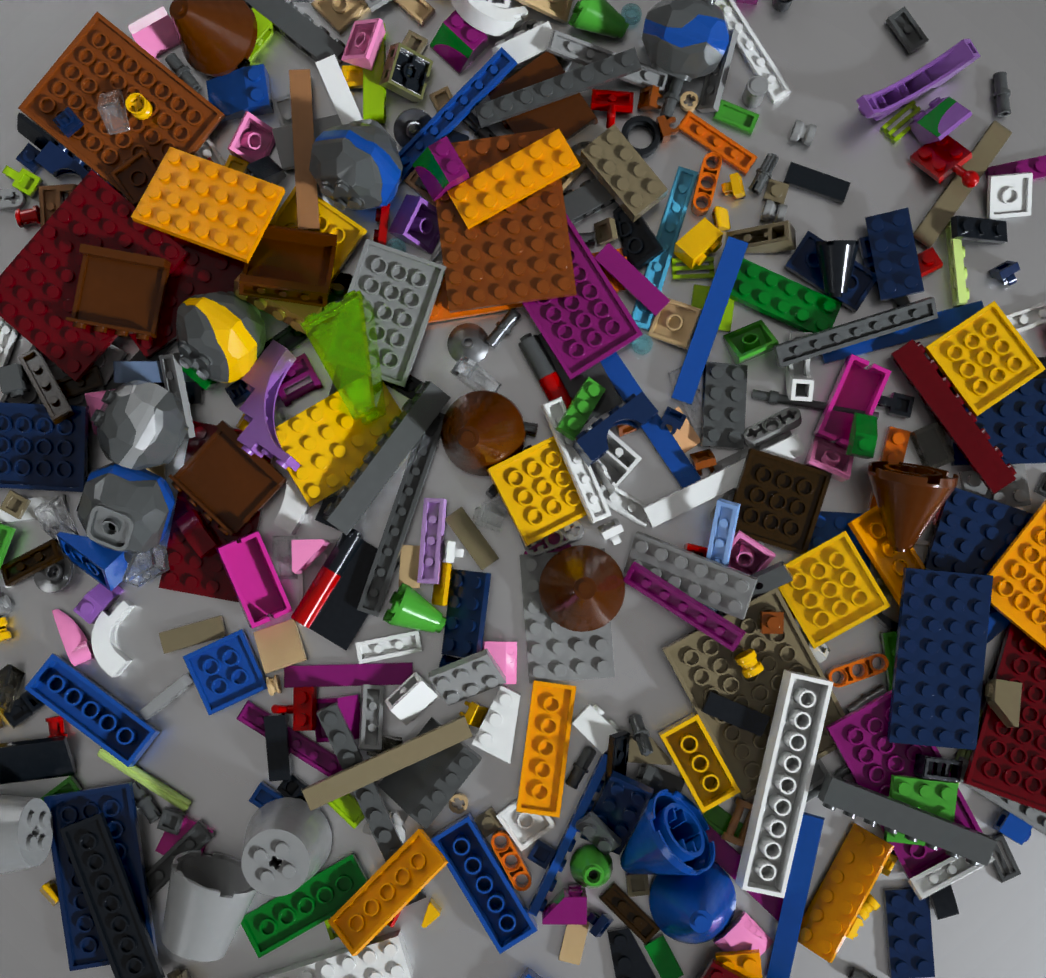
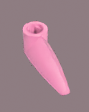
(74, 640)

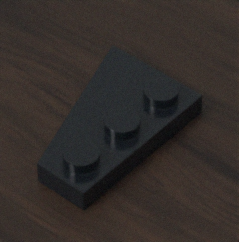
(637, 239)
(627, 955)

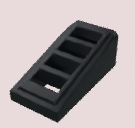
(924, 765)

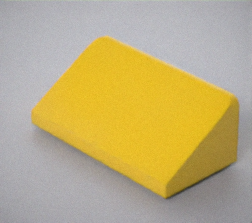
(441, 591)

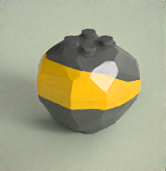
(219, 336)

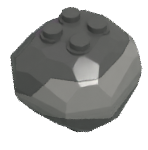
(140, 425)

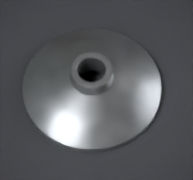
(404, 120)
(478, 348)
(50, 582)

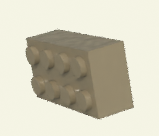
(623, 173)

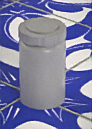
(754, 91)

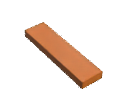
(715, 141)

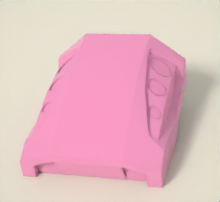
(505, 656)
(743, 935)

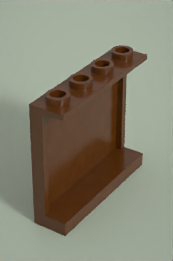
(567, 114)
(290, 266)
(120, 292)
(227, 480)

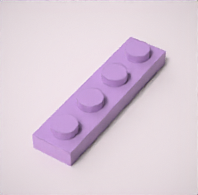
(432, 541)

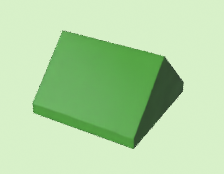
(749, 342)

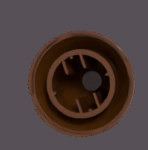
(214, 33)
(482, 431)
(908, 498)
(582, 588)

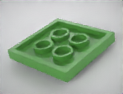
(927, 794)

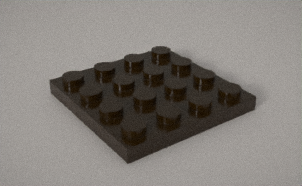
(779, 500)

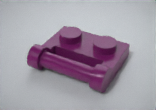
(298, 371)

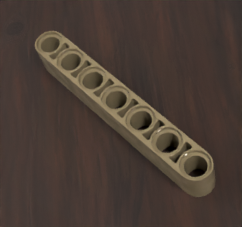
(955, 191)

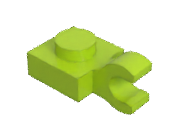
(23, 180)

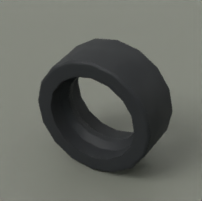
(651, 125)

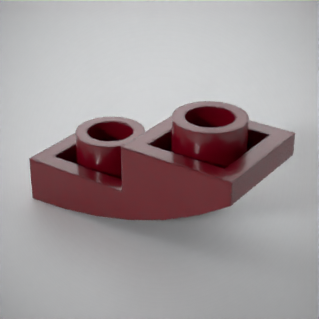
(196, 533)

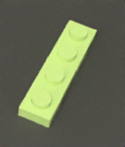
(957, 271)

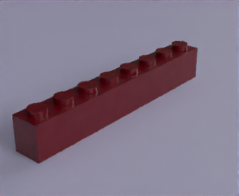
(953, 417)

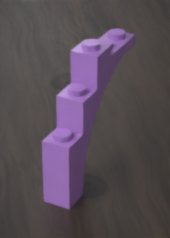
(932, 75)
(263, 384)

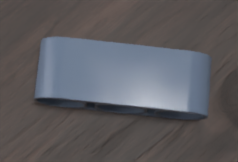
(137, 370)

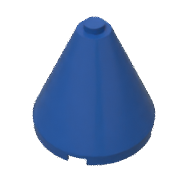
(669, 839)
(693, 906)

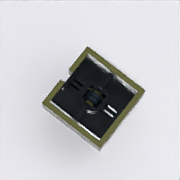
(406, 72)

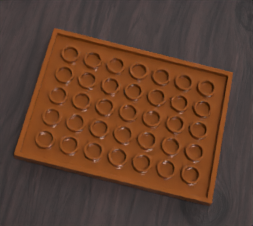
(106, 61)
(515, 253)

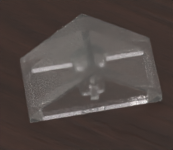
(113, 112)

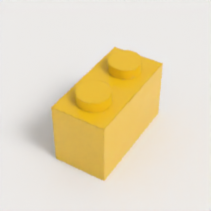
(698, 243)

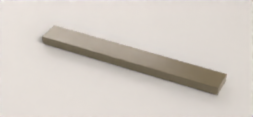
(386, 763)

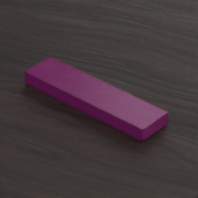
(631, 279)

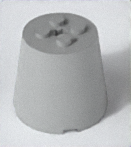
(24, 832)
(291, 834)
(204, 905)

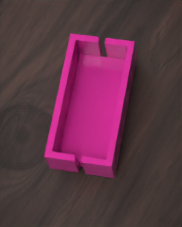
(855, 390)
(254, 579)

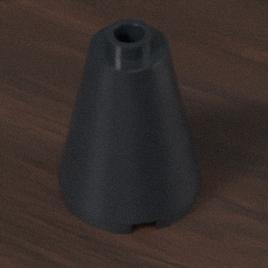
(836, 264)

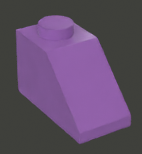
(96, 601)

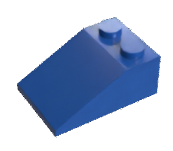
(241, 92)
(97, 561)

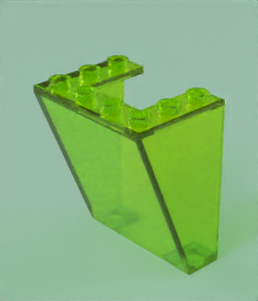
(349, 350)

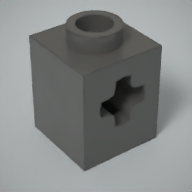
(13, 380)

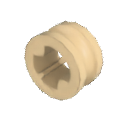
(688, 94)
(274, 685)
(454, 809)

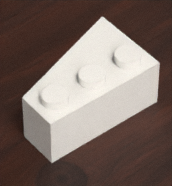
(617, 461)
(499, 725)

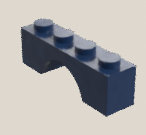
(59, 163)
(634, 413)

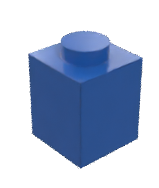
(1012, 827)

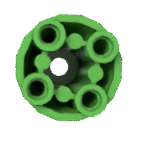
(599, 18)
(413, 611)
(589, 859)

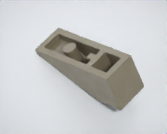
(767, 238)

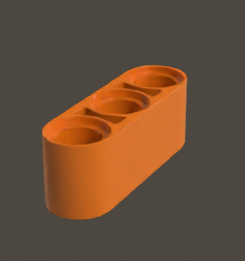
(710, 175)
(865, 664)
(511, 870)

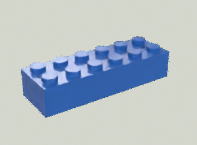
(92, 710)
(485, 883)

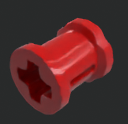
(27, 216)
(56, 726)

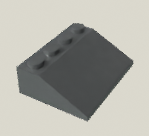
(431, 782)

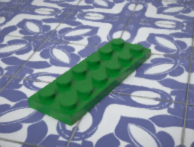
(783, 299)
(305, 907)

